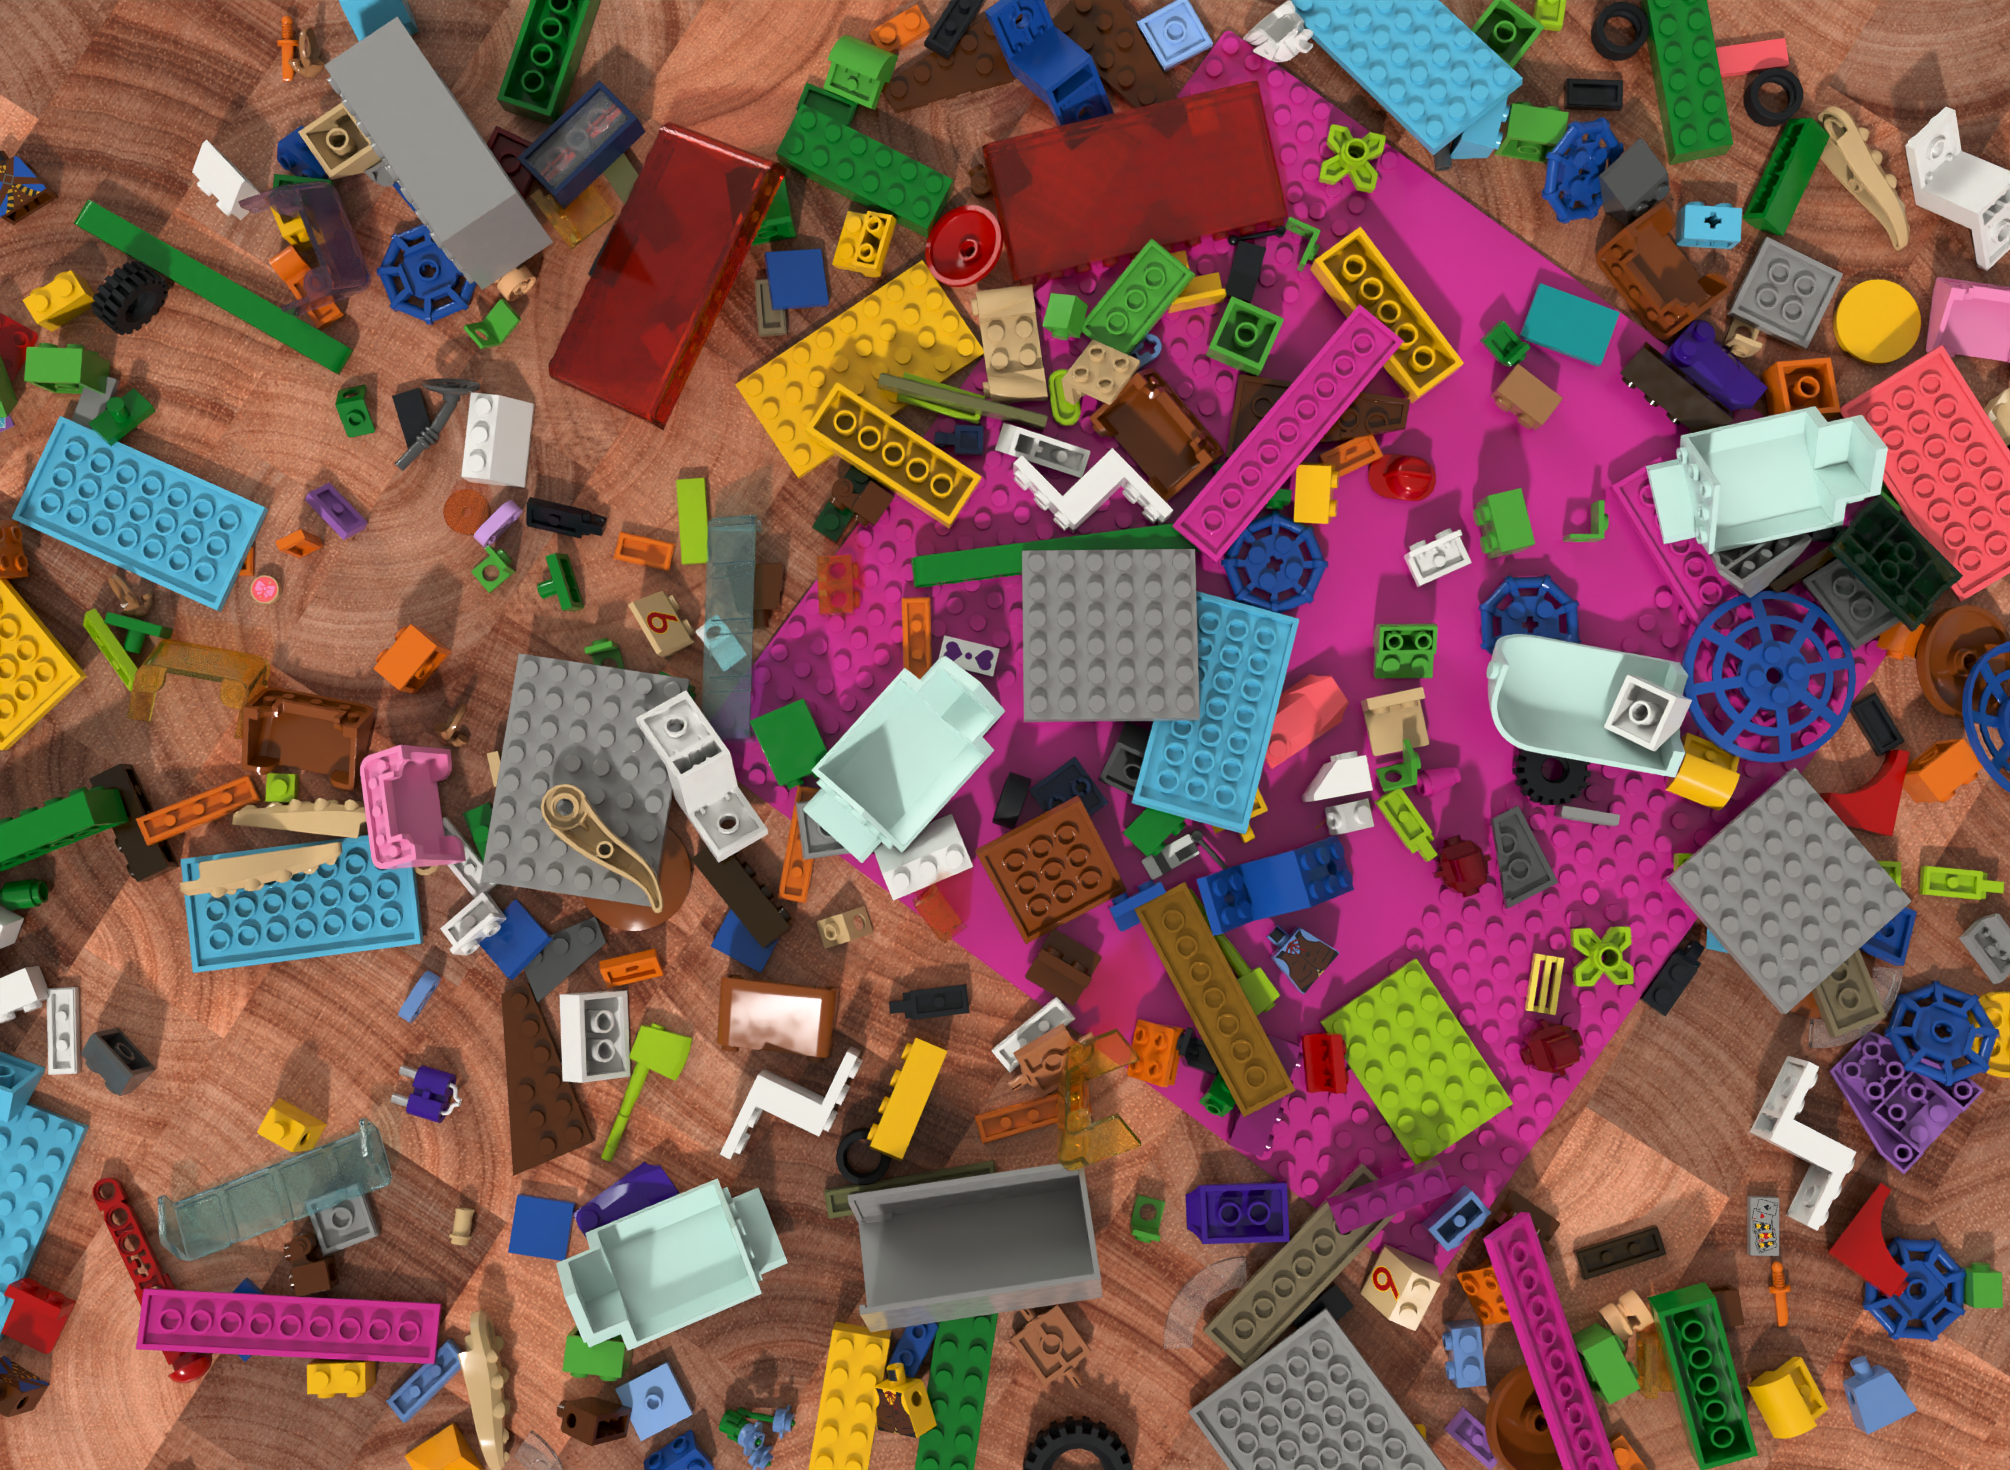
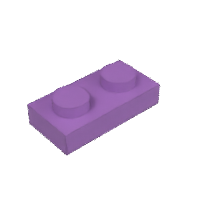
(336, 511)
(1471, 1436)

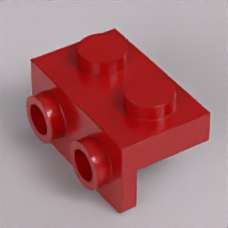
(1325, 1062)

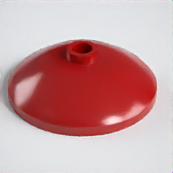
(956, 237)

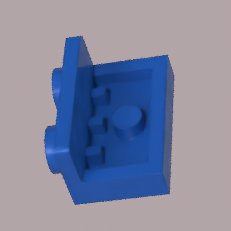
(297, 157)
(1124, 905)
(914, 1346)
(680, 1455)

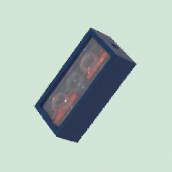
(581, 144)

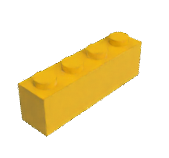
(907, 1100)

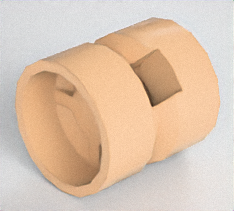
(516, 283)
(1626, 1315)

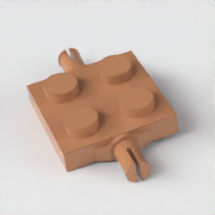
(1044, 1060)
(1051, 1345)

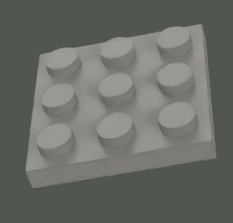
(1785, 294)

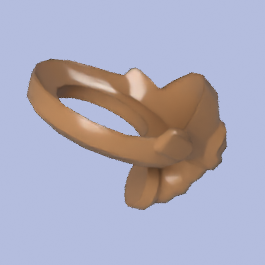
(311, 61)
(128, 599)
(445, 730)

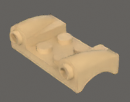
(1010, 345)

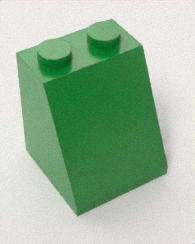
(778, 220)
(791, 742)

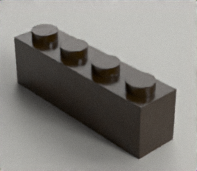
(1674, 391)
(143, 861)
(745, 896)

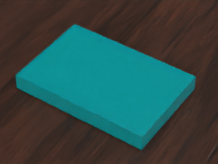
(1569, 325)

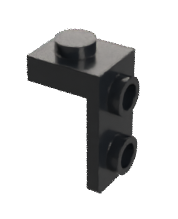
(1195, 1053)

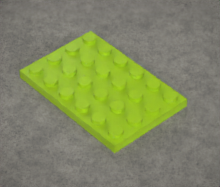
(1417, 1062)

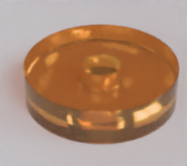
(458, 503)

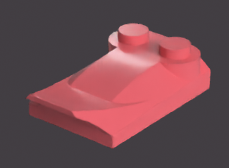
(1304, 715)

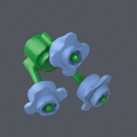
(751, 1435)

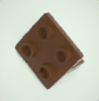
(1063, 967)
(1543, 1222)

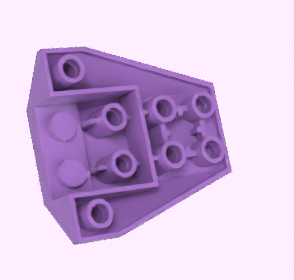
(1895, 1106)

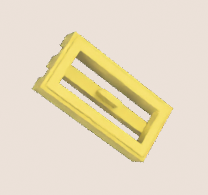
(1555, 986)

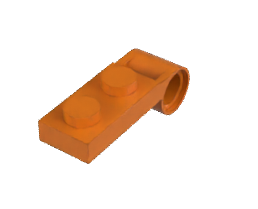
(292, 269)

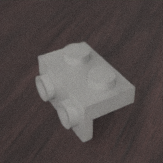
(1990, 946)

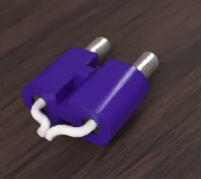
(429, 1094)

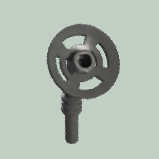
(451, 391)

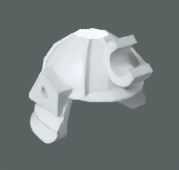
(1280, 34)

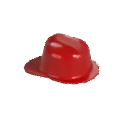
(1402, 477)

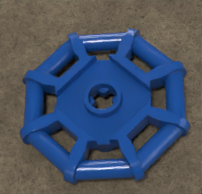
(1563, 169)
(425, 288)
(1290, 570)
(1534, 607)
(1927, 1040)
(1932, 1291)

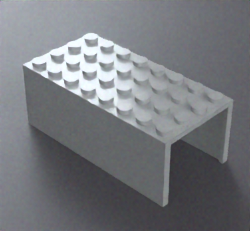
(436, 155)
(976, 1246)

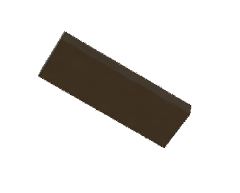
(1802, 571)
(1619, 1252)

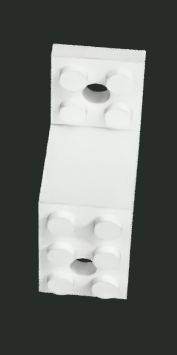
(1961, 186)
(1092, 491)
(702, 775)
(791, 1103)
(1828, 1158)

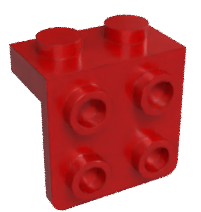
(13, 344)
(36, 1314)

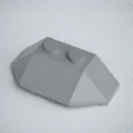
(1759, 564)

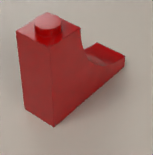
(1876, 803)
(1864, 1249)

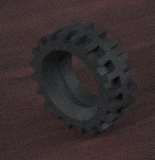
(1077, 1435)

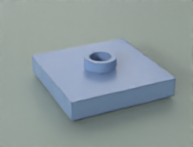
(1174, 34)
(655, 1400)

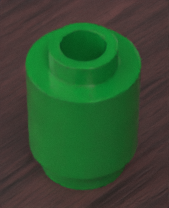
(23, 894)

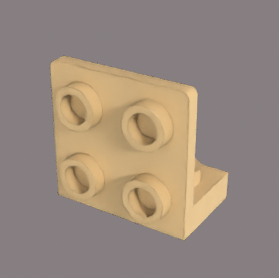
(1099, 374)
(1393, 719)

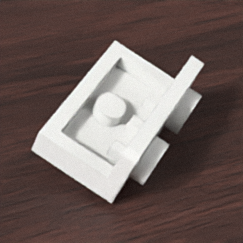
(1437, 558)
(472, 924)

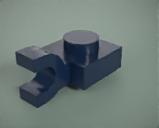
(966, 440)

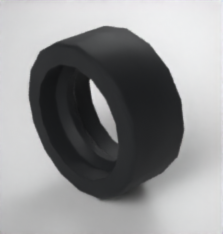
(1634, 16)
(1788, 82)
(1011, 800)
(846, 1170)

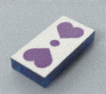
(970, 655)

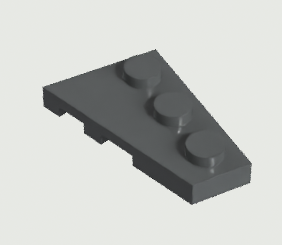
(1519, 858)
(564, 955)

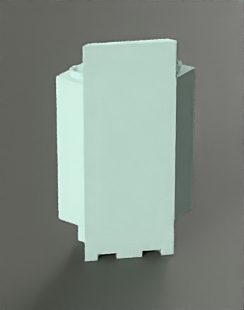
(1766, 479)
(904, 759)
(670, 1265)

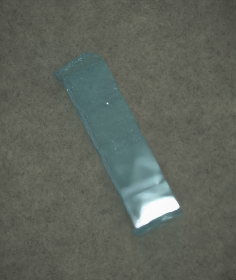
(729, 626)
(274, 1195)

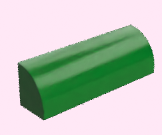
(1786, 176)

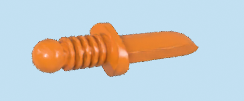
(287, 47)
(1779, 1290)

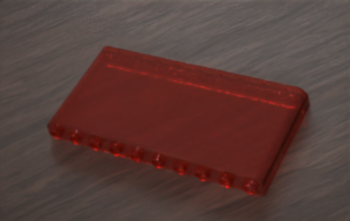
(1134, 176)
(665, 273)

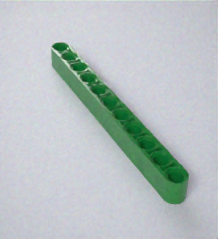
(213, 287)
(1007, 559)

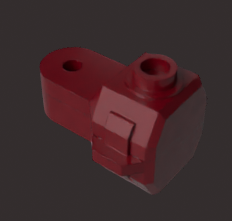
(1461, 866)
(1551, 1047)

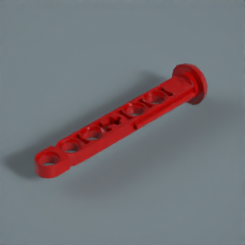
(187, 1365)

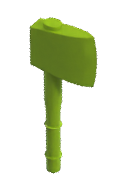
(1253, 982)
(654, 1050)

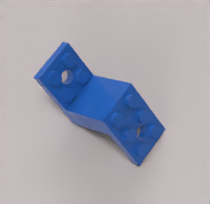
(1048, 61)
(1275, 884)

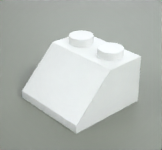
(223, 180)
(1646, 712)

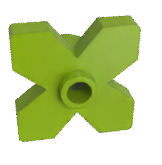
(1352, 158)
(1592, 966)

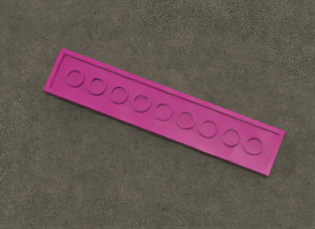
(1287, 433)
(1691, 578)
(289, 1326)
(1548, 1346)

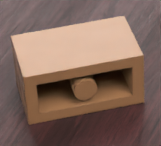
(1526, 398)

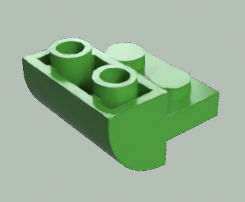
(859, 70)
(1404, 650)

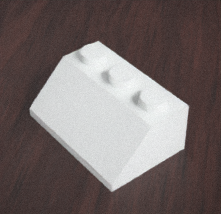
(497, 440)
(1340, 777)
(927, 860)
(594, 1036)

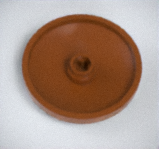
(1949, 651)
(675, 883)
(1517, 1425)

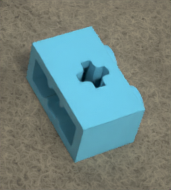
(1694, 232)

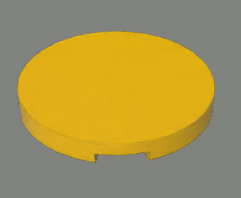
(1877, 322)
(1998, 1010)

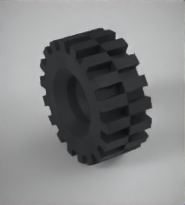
(129, 297)
(1546, 791)

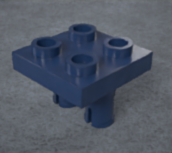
(1064, 785)

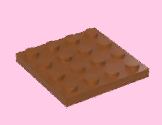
(1051, 869)

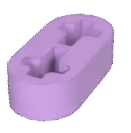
(498, 523)

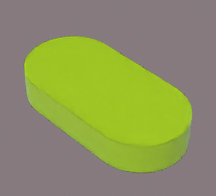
(1063, 412)

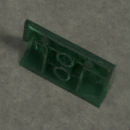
(1894, 561)

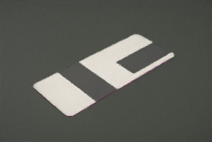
(1170, 857)

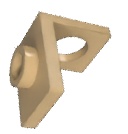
(1741, 345)
(841, 927)

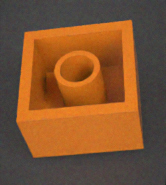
(1801, 385)
(411, 659)
(1940, 771)

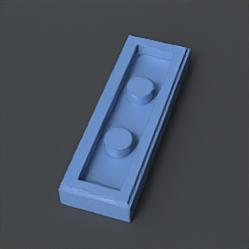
(426, 1382)

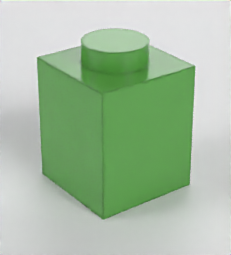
(1065, 316)
(1983, 1286)

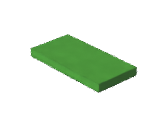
(1137, 299)

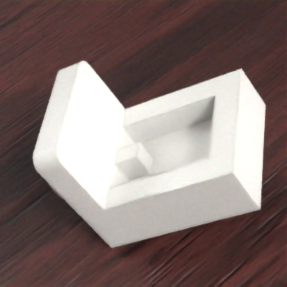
(1349, 817)

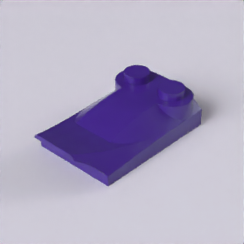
(1714, 366)
(630, 1194)
(1239, 1212)

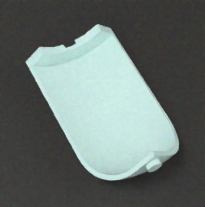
(1560, 693)

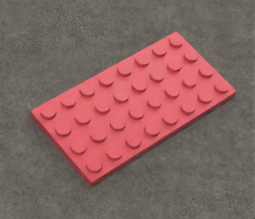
(1944, 466)

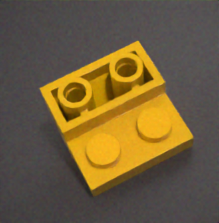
(864, 243)
(1705, 773)
(1788, 1399)

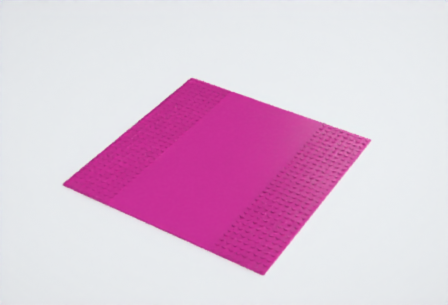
(1471, 947)

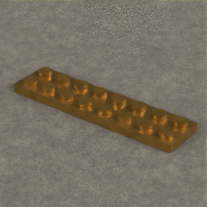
(1214, 999)

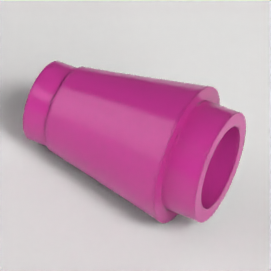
(1436, 780)

